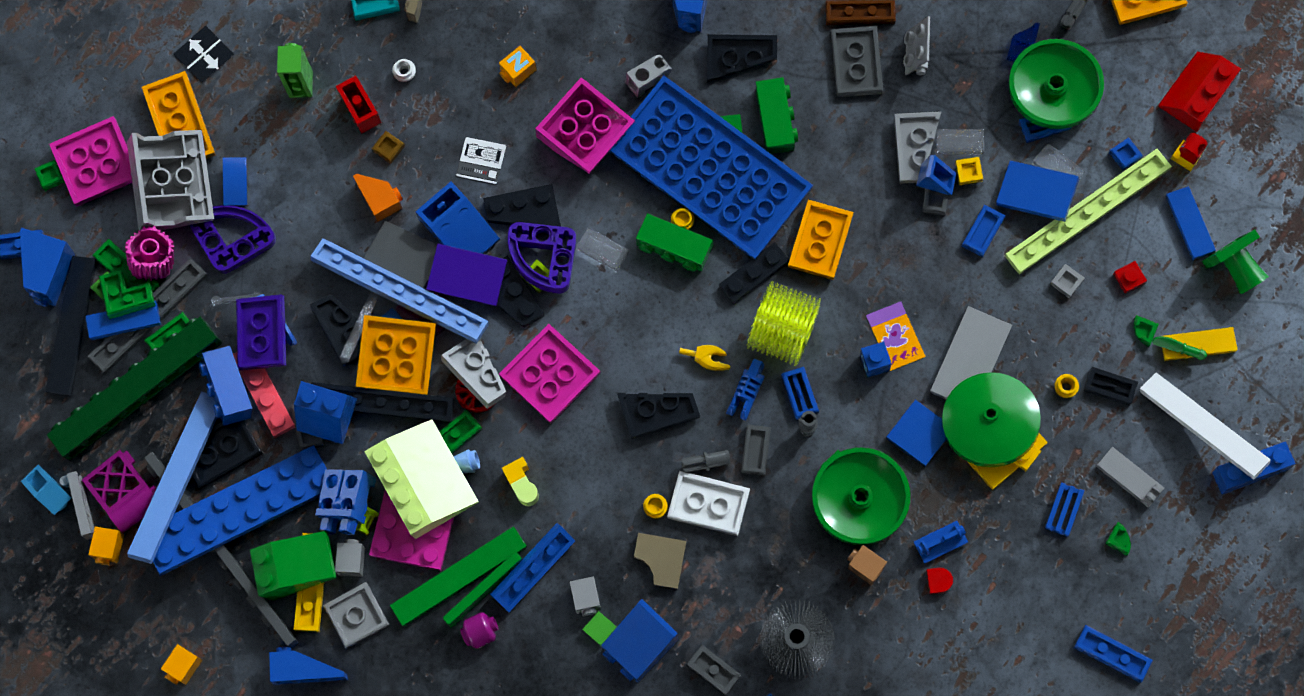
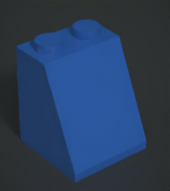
(689, 14)
(44, 266)
(323, 412)
(639, 641)

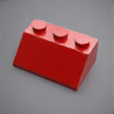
(1199, 89)

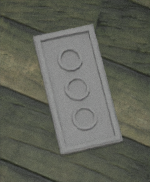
(971, 351)

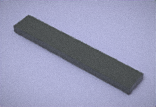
(167, 298)

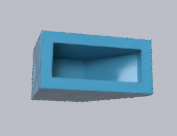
(46, 490)

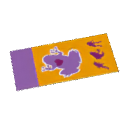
(895, 330)

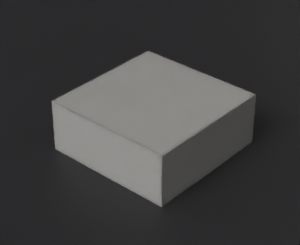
(1067, 281)

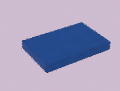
(1037, 191)

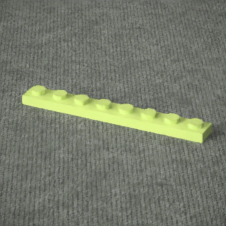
(1088, 211)

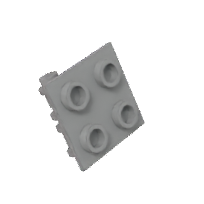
(917, 48)

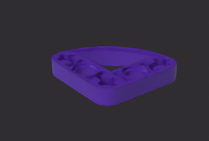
(553, 243)
(222, 250)

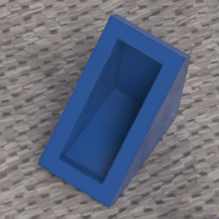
(936, 176)

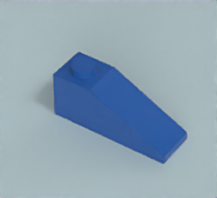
(294, 667)

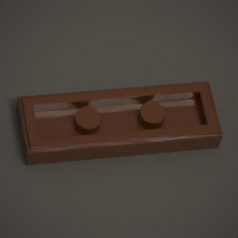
(860, 12)

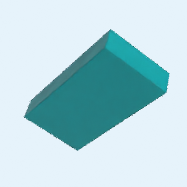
(370, 8)

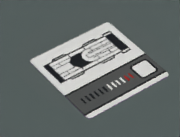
(481, 160)

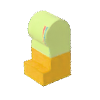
(523, 489)

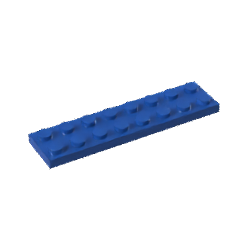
(240, 509)

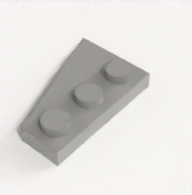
(914, 142)
(474, 369)

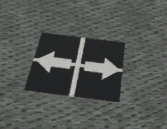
(203, 54)

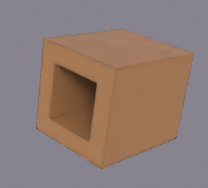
(866, 564)

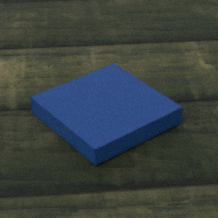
(918, 433)

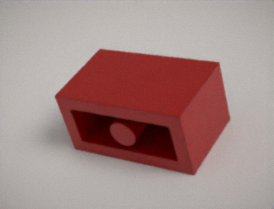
(358, 104)

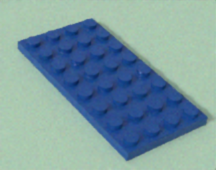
(710, 168)

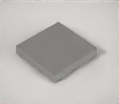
(356, 615)

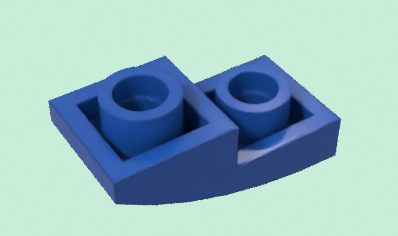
(234, 181)

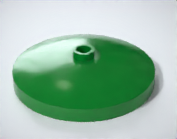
(1058, 65)
(995, 439)
(864, 474)

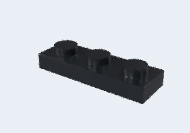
(754, 273)

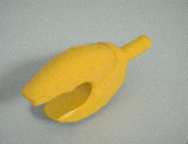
(703, 357)

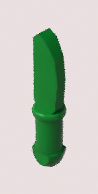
(1178, 346)

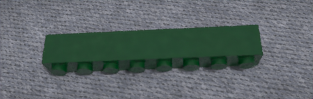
(134, 388)

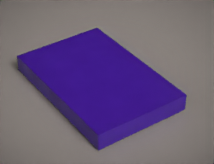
(466, 274)
(261, 332)

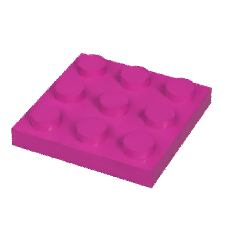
(93, 161)
(549, 373)
(396, 544)

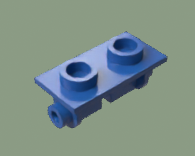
(941, 541)

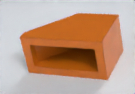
(379, 196)

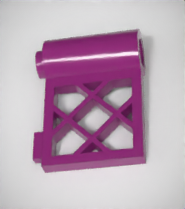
(134, 504)

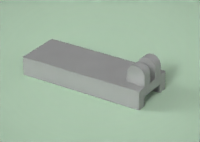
(1130, 477)
(80, 502)

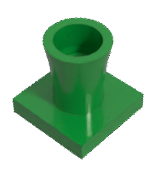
(1239, 262)

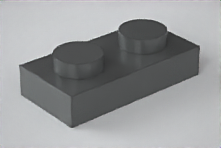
(713, 670)

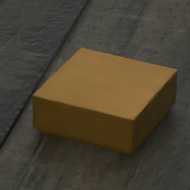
(388, 147)

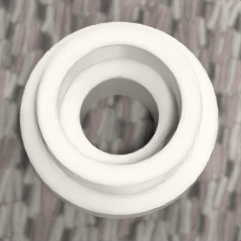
(404, 64)

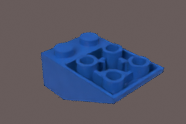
(456, 221)

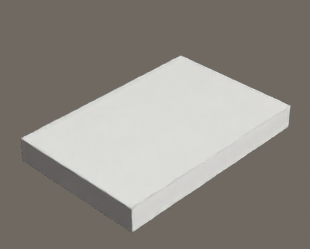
(708, 503)

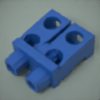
(344, 500)

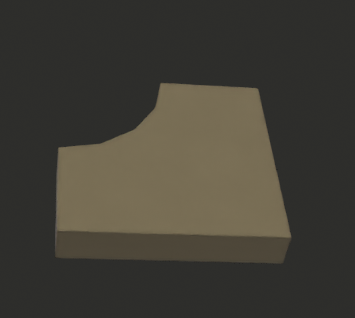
(663, 557)

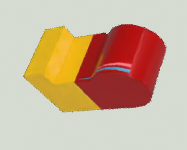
(1190, 151)

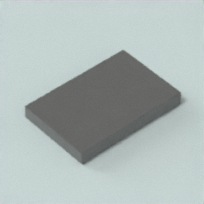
(856, 61)
(402, 254)

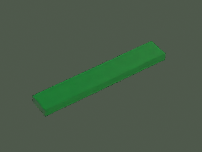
(457, 576)

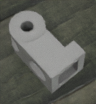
(647, 75)

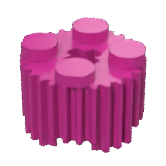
(150, 254)

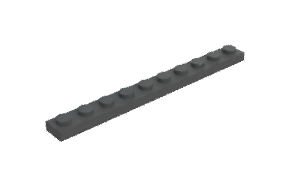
(240, 578)

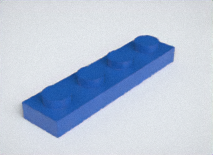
(532, 567)

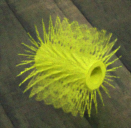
(782, 322)

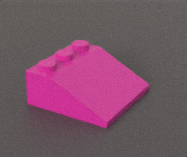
(583, 126)

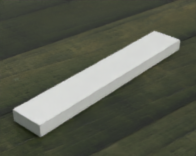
(1205, 426)

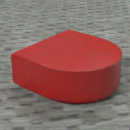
(939, 580)

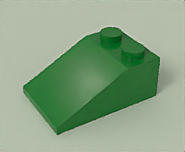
(292, 565)

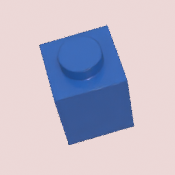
(875, 359)

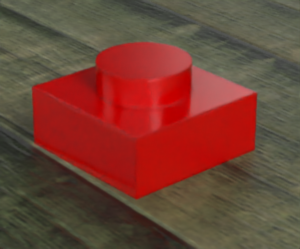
(1130, 277)

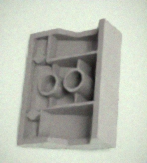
(170, 179)

